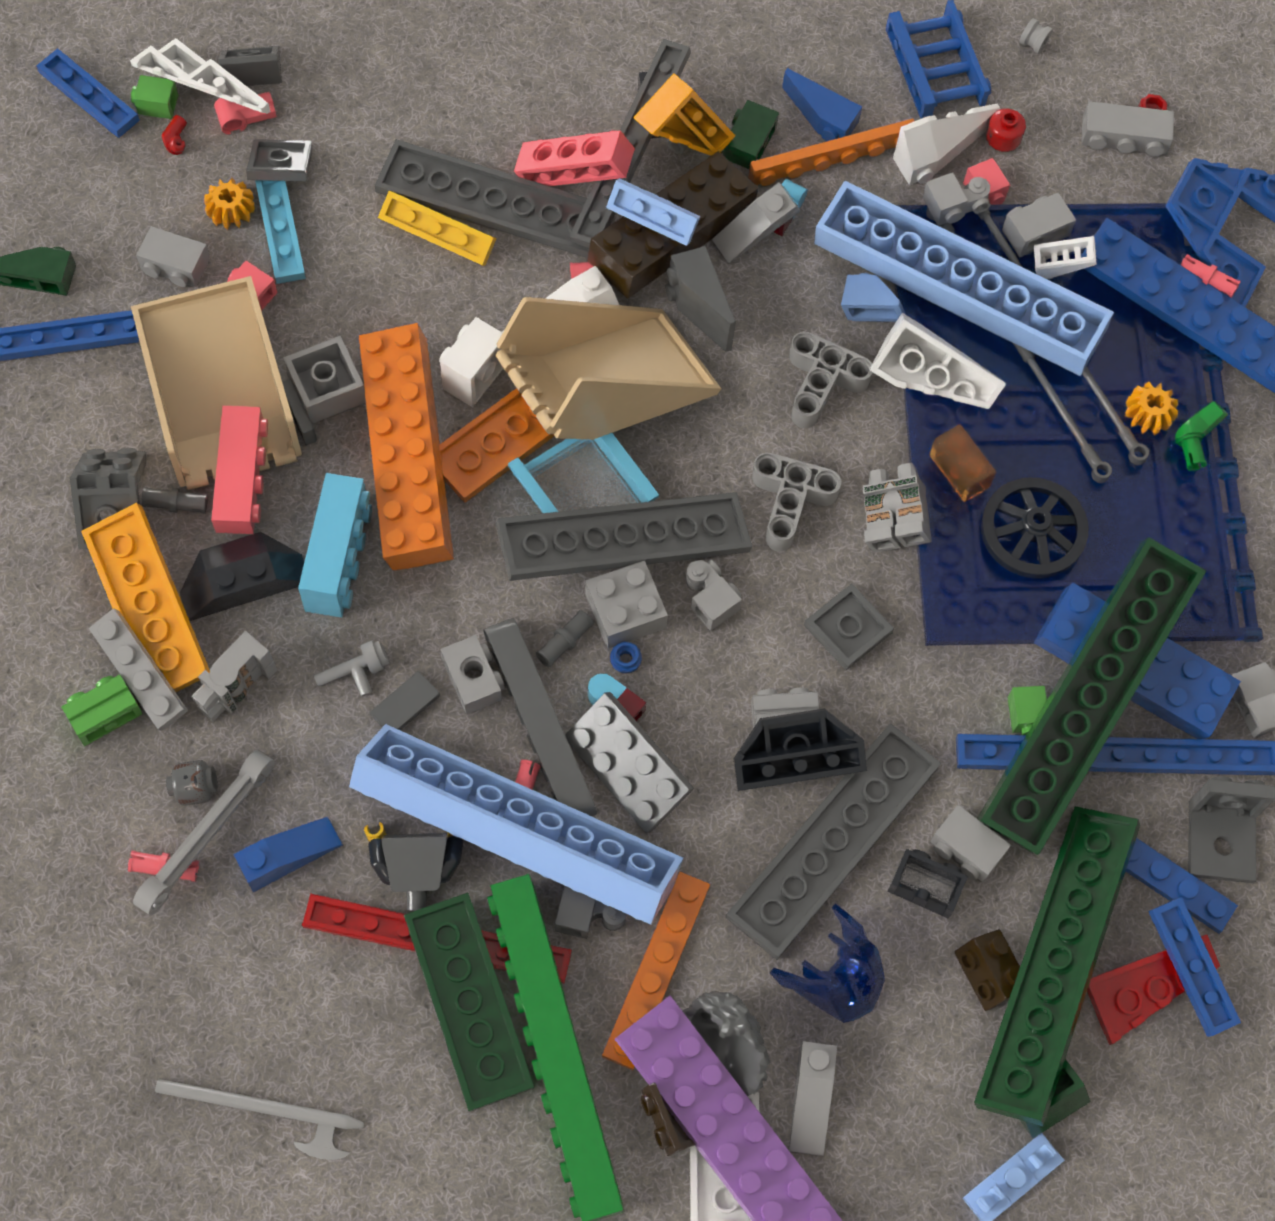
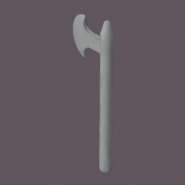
(326, 1120)

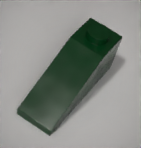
(38, 270)

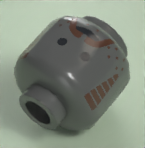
(192, 782)

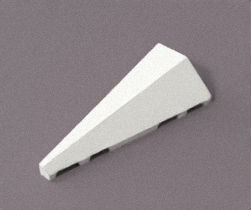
(184, 66)

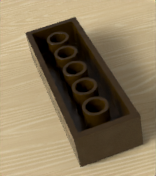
(636, 255)

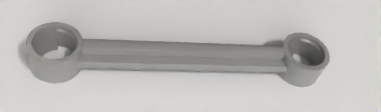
(157, 888)

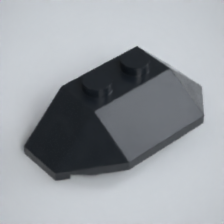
(239, 574)
(797, 750)

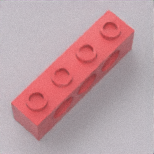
(575, 159)

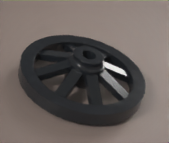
(1031, 530)

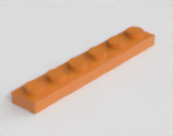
(823, 155)
(659, 959)

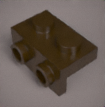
(989, 967)
(667, 1132)

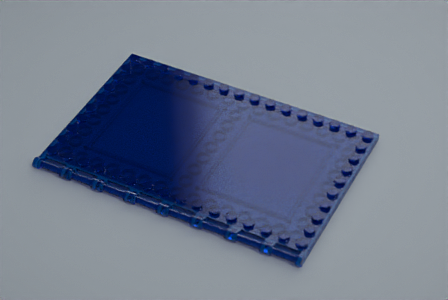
(1023, 436)

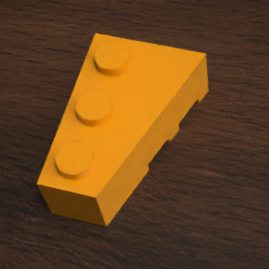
(684, 118)

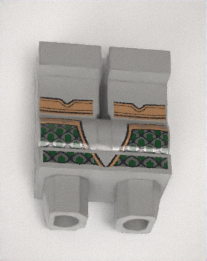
(896, 509)
(232, 676)

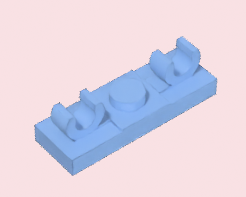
(653, 211)
(1013, 1179)

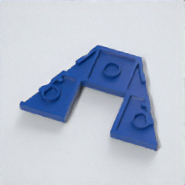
(1202, 206)

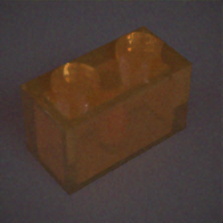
(962, 463)

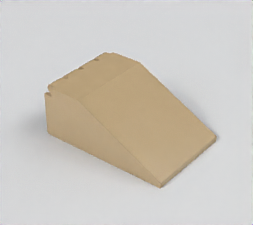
(208, 354)
(599, 365)

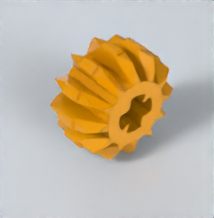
(229, 203)
(1151, 408)

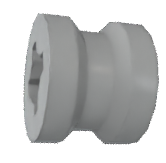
(1036, 35)

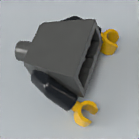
(414, 862)

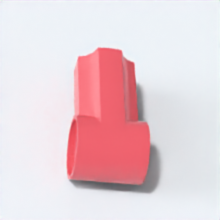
(235, 116)

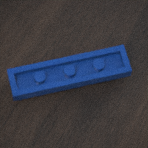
(88, 93)
(1175, 882)
(1194, 967)

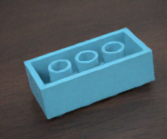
(334, 545)

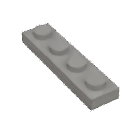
(138, 669)

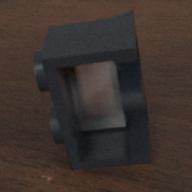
(928, 882)

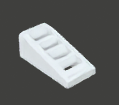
(1054, 249)

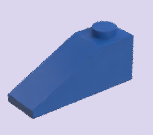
(825, 110)
(286, 852)

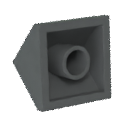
(253, 65)

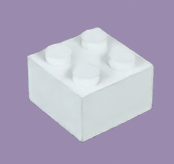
(471, 362)

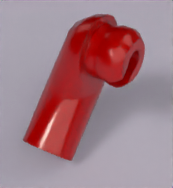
(171, 135)

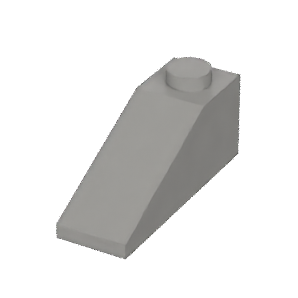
(756, 222)
(812, 1097)

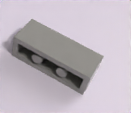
(1127, 128)

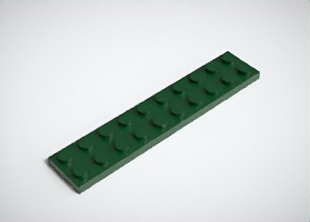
(1057, 966)

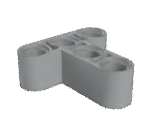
(824, 374)
(792, 493)

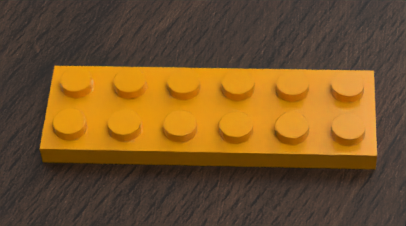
(145, 593)

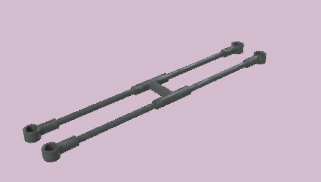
(1028, 357)

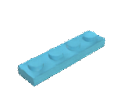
(280, 231)

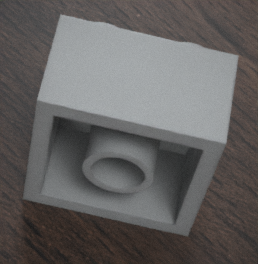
(325, 379)
(626, 604)

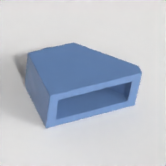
(869, 300)

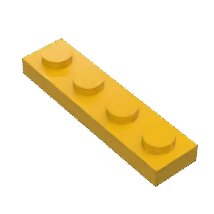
(437, 228)

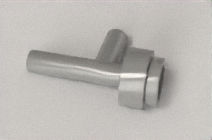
(372, 656)

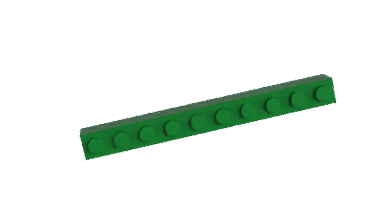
(557, 1050)

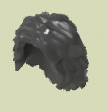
(732, 1036)

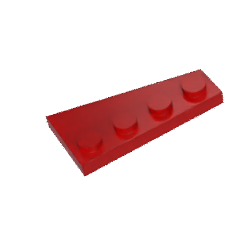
(1136, 991)

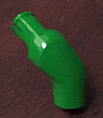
(1195, 429)

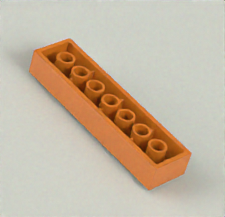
(405, 448)

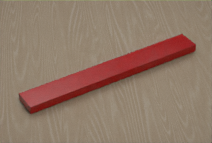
(390, 929)

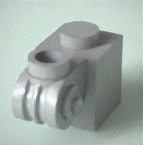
(951, 202)
(717, 599)

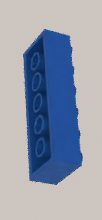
(1177, 684)

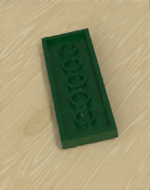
(468, 1002)

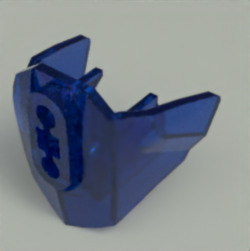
(851, 983)

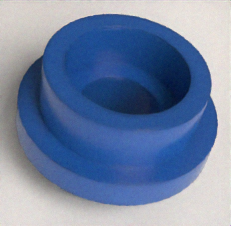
(625, 648)

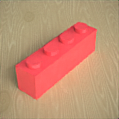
(238, 469)

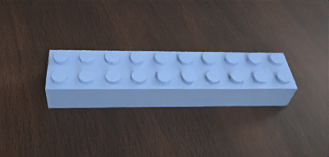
(963, 278)
(516, 823)

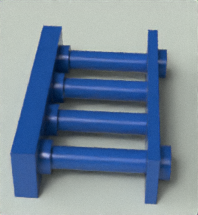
(918, 76)

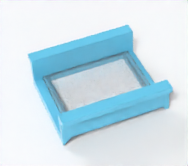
(583, 476)

